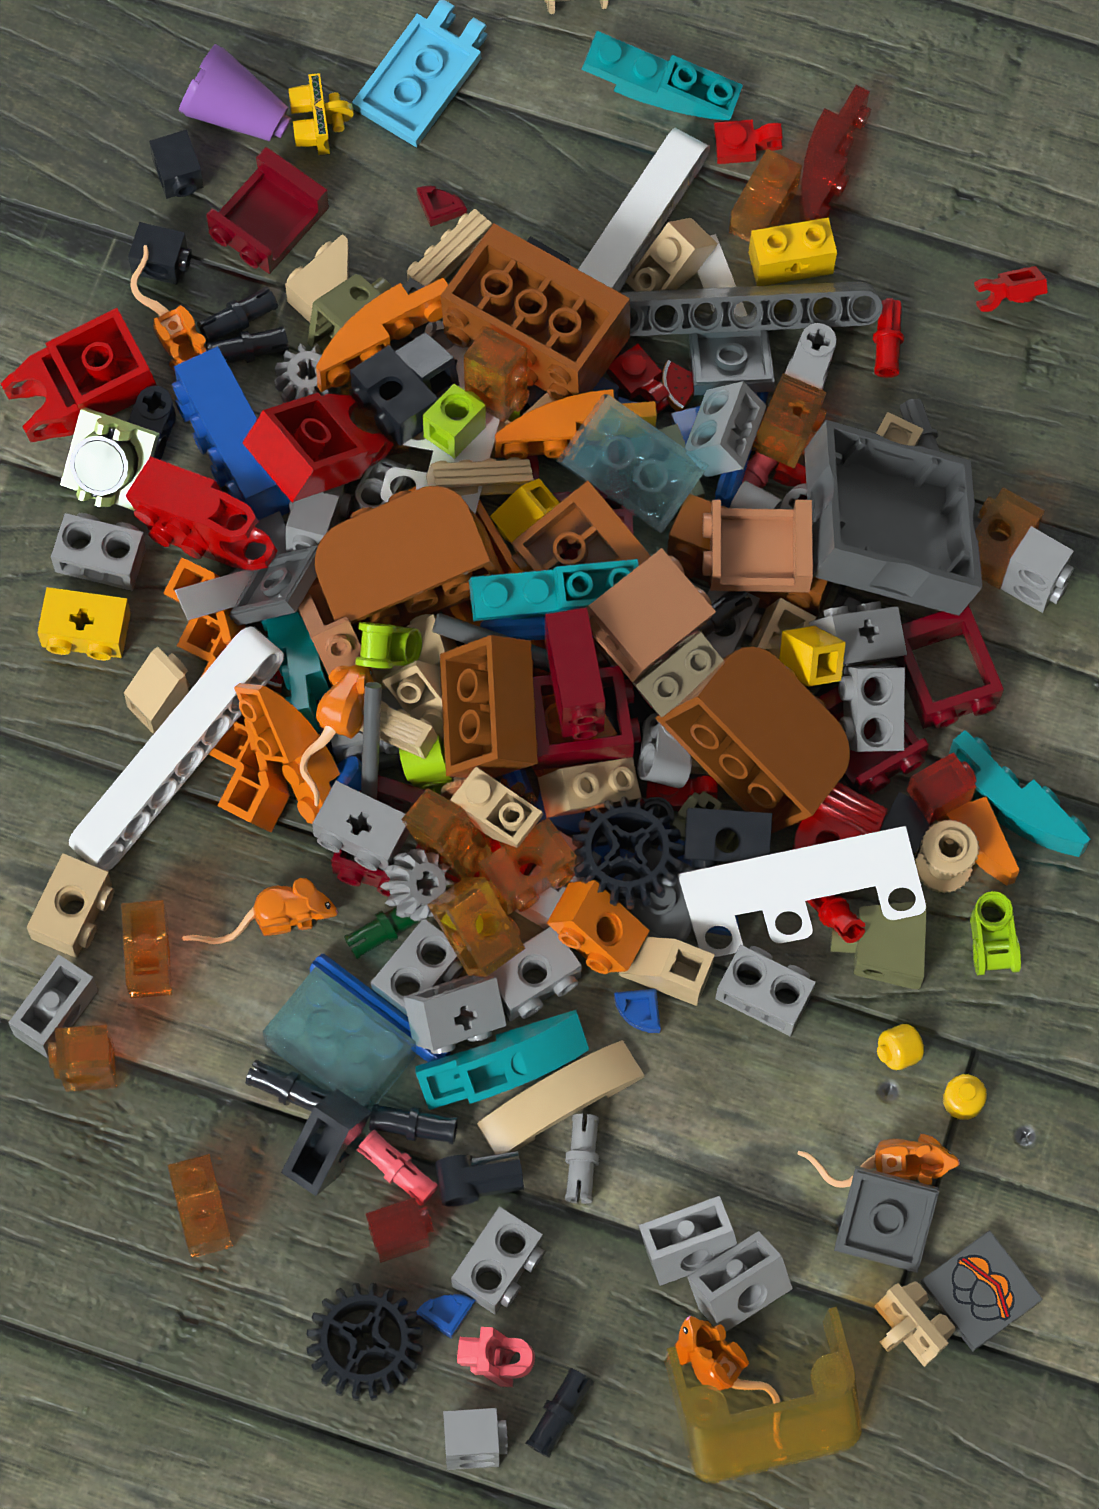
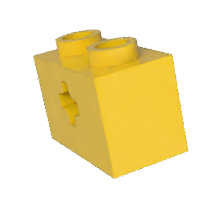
(792, 252)
(68, 610)

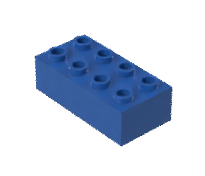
(221, 421)

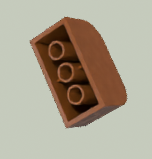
(404, 558)
(762, 736)

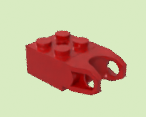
(85, 367)
(314, 444)
(196, 516)

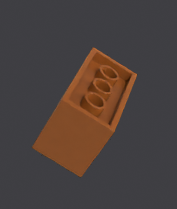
(549, 307)
(580, 523)

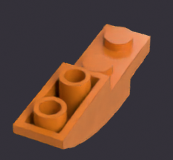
(374, 326)
(553, 425)
(283, 737)

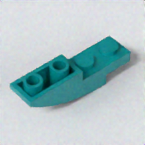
(661, 83)
(544, 591)
(301, 665)
(1025, 811)
(505, 1063)

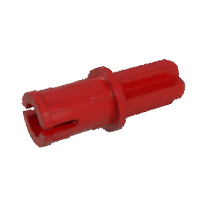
(888, 339)
(835, 913)

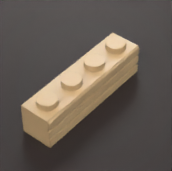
(451, 251)
(493, 476)
(405, 731)

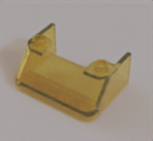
(773, 1435)

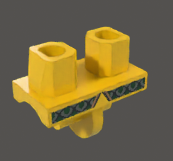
(310, 99)

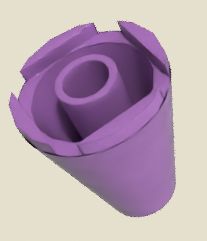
(234, 98)

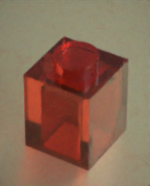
(942, 787)
(399, 1229)

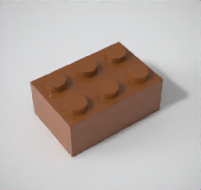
(488, 707)

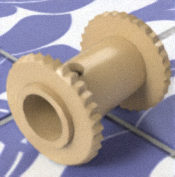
(947, 856)

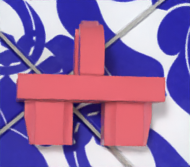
(492, 1355)

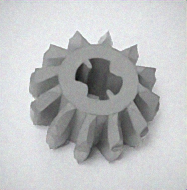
(295, 368)
(404, 874)

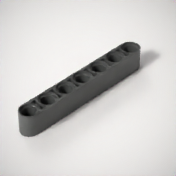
(762, 316)

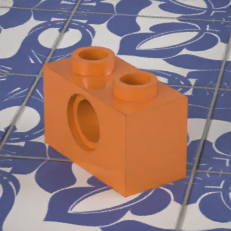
(596, 929)

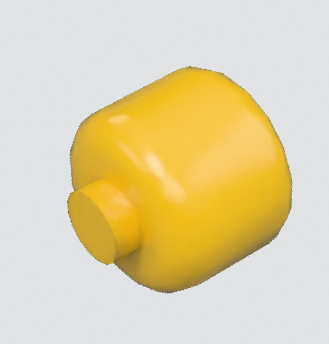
(900, 1047)
(964, 1097)

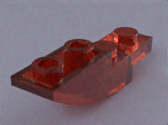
(827, 153)

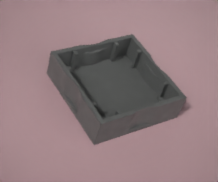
(892, 518)

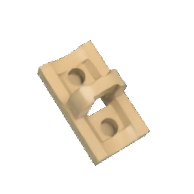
(903, 1313)

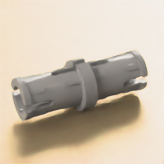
(582, 1158)

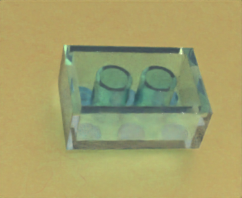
(632, 463)
(339, 1040)

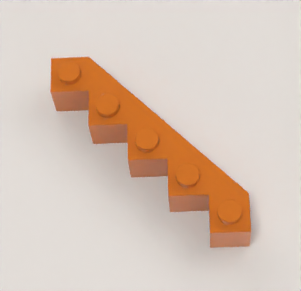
(258, 785)

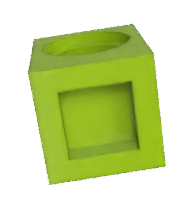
(450, 434)

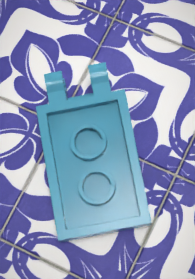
(421, 74)

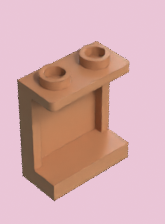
(759, 548)
(648, 614)
(332, 639)

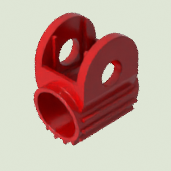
(840, 817)

